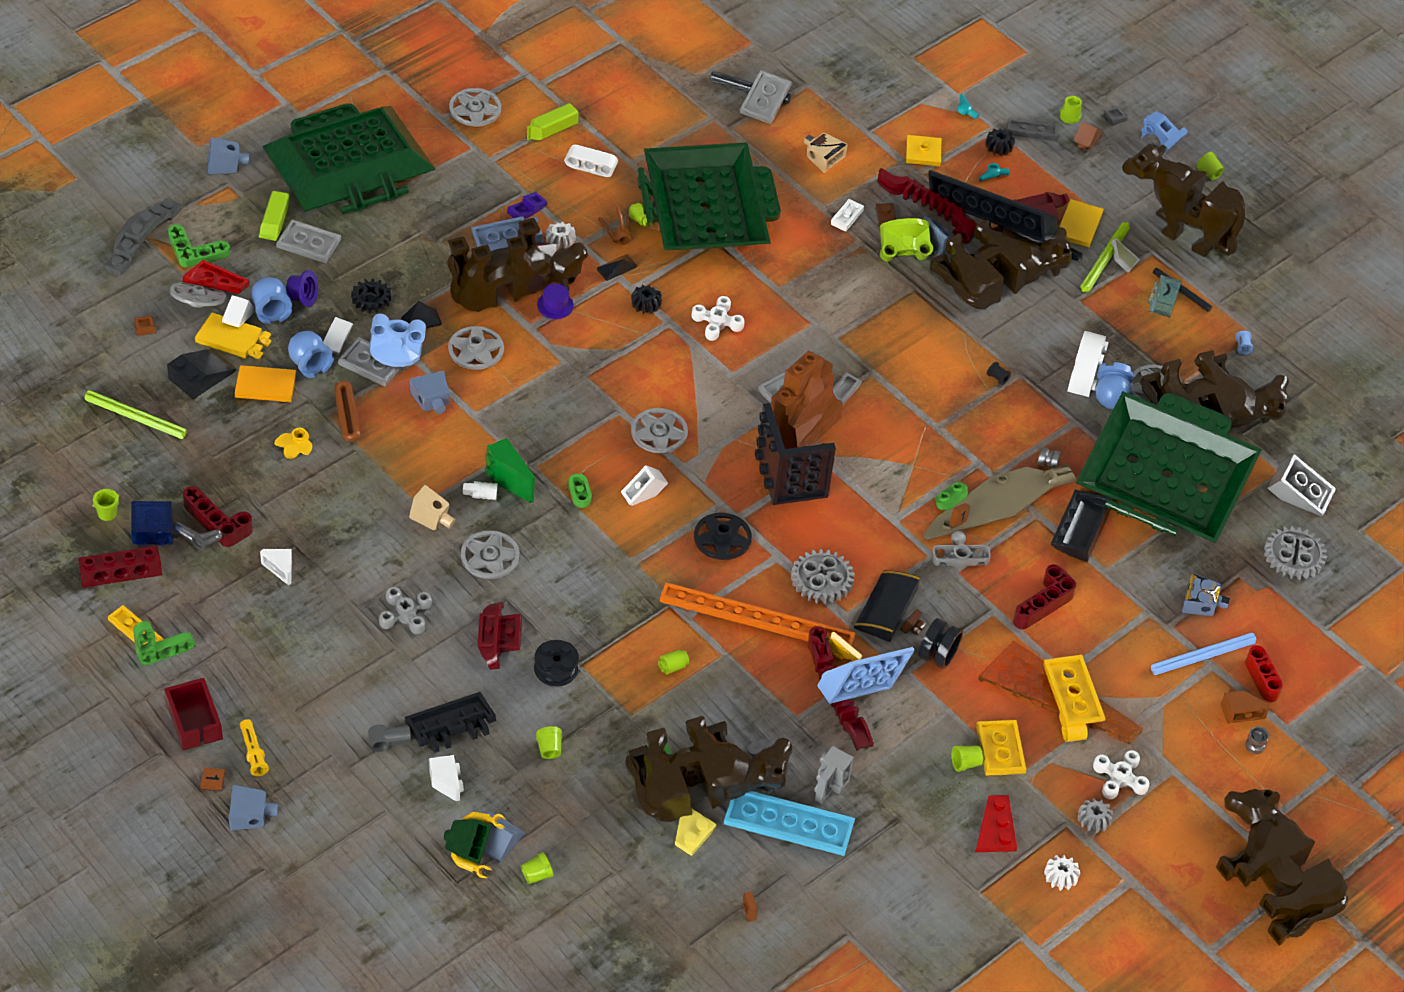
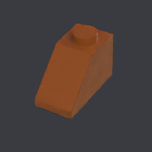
(1087, 136)
(1242, 707)

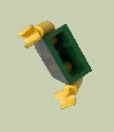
(468, 839)

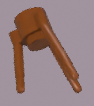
(622, 234)

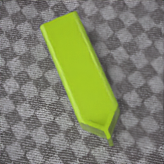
(552, 122)
(274, 215)

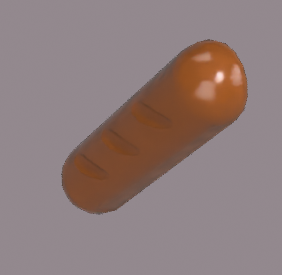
(347, 411)

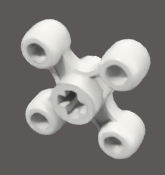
(717, 318)
(1121, 774)

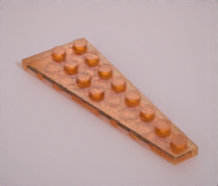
(1025, 677)

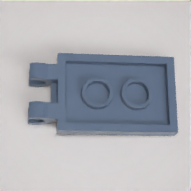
(497, 233)

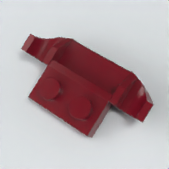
(1046, 202)
(498, 633)

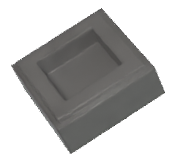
(1115, 116)

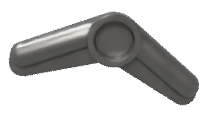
(199, 540)

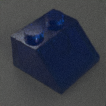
(152, 522)

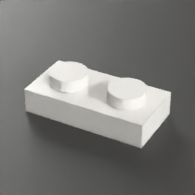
(847, 215)

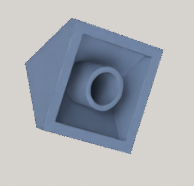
(938, 235)
(503, 840)

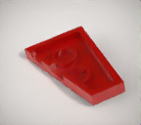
(215, 277)
(997, 827)

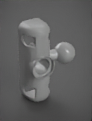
(959, 554)

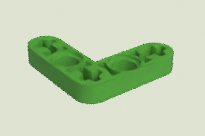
(193, 253)
(154, 651)

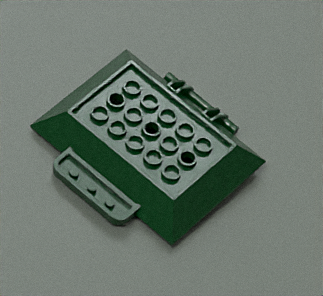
(347, 170)
(736, 192)
(1175, 439)

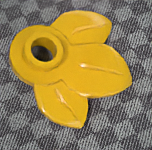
(294, 443)

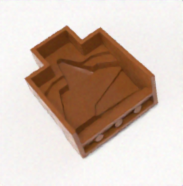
(806, 402)

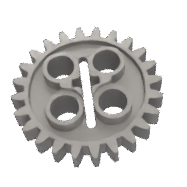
(1281, 549)
(822, 576)

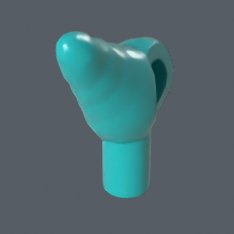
(965, 108)
(993, 171)

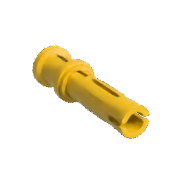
(258, 761)

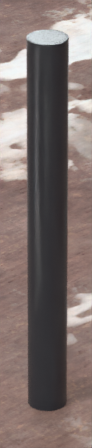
(1186, 292)

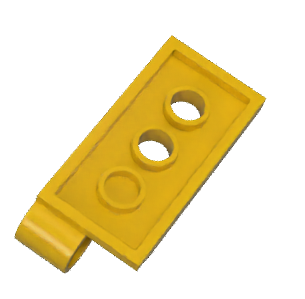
(1074, 709)

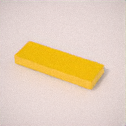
(126, 621)

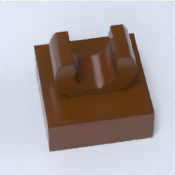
(913, 623)

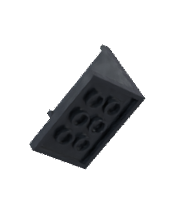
(794, 472)

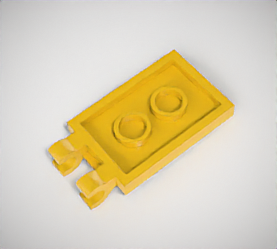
(232, 339)

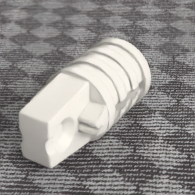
(481, 490)

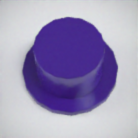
(303, 288)
(555, 302)

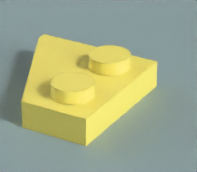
(693, 832)

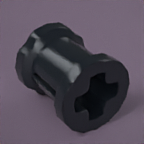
(998, 373)

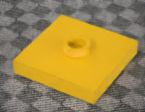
(923, 150)

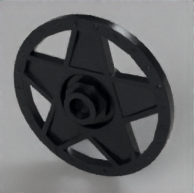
(722, 536)

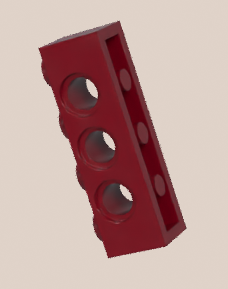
(120, 566)

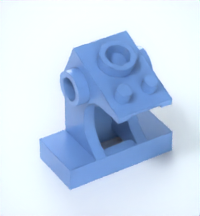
(1156, 123)

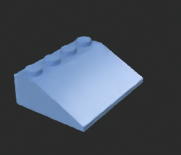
(863, 676)

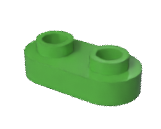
(580, 494)
(951, 496)

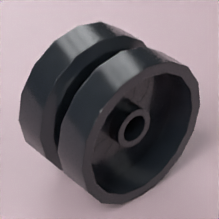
(940, 643)

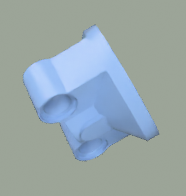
(396, 341)

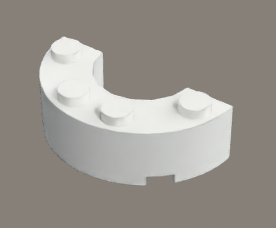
(1086, 363)

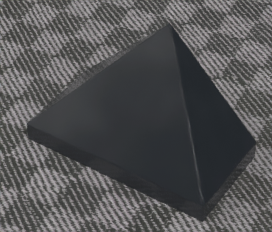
(616, 267)
(424, 313)

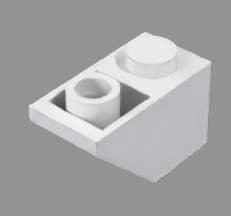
(444, 776)

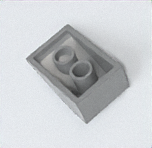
(1301, 486)

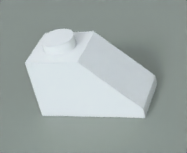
(644, 486)

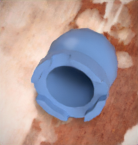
(271, 300)
(310, 353)
(1112, 383)

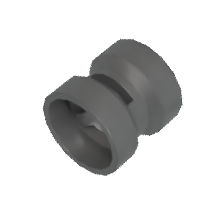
(1049, 458)
(1257, 740)

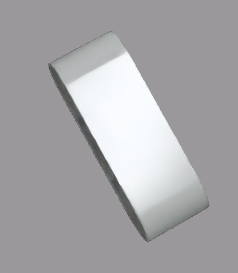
(591, 160)

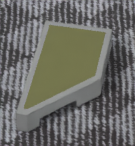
(1123, 256)

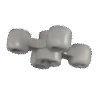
(405, 610)

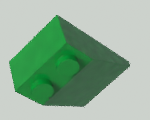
(509, 470)

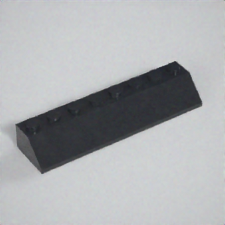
(994, 207)

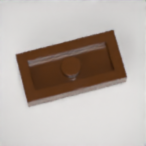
(885, 212)

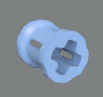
(1244, 342)

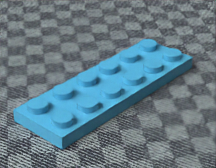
(790, 822)

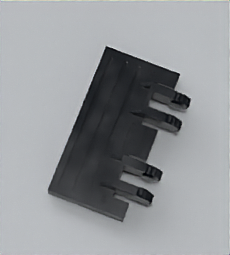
(454, 717)

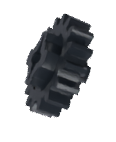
(371, 295)

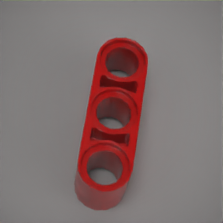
(1263, 673)

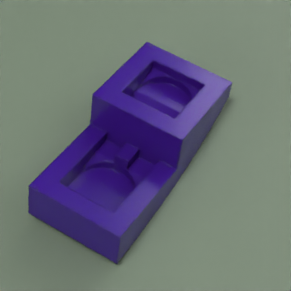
(529, 206)

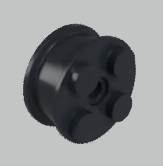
(556, 662)

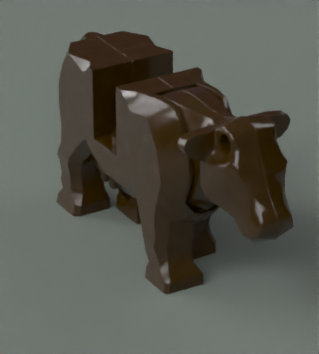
(1182, 201)
(1001, 260)
(519, 266)
(1220, 390)
(719, 765)
(1275, 853)

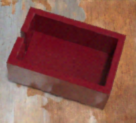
(193, 713)

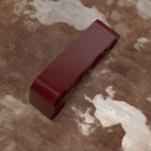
(212, 518)
(1058, 592)

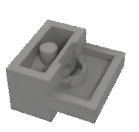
(833, 773)

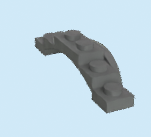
(136, 231)

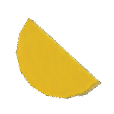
(842, 649)

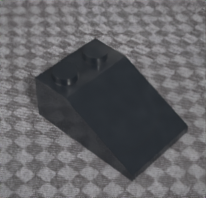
(198, 371)

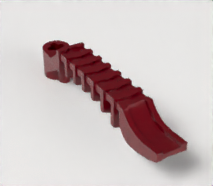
(904, 185)
(845, 710)

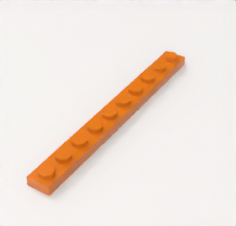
(745, 613)

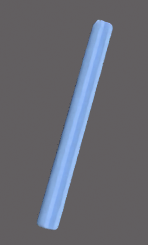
(1203, 653)

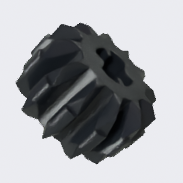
(1000, 141)
(646, 299)

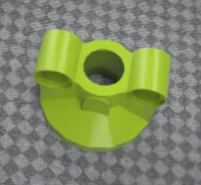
(905, 238)

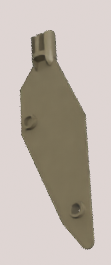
(1002, 497)

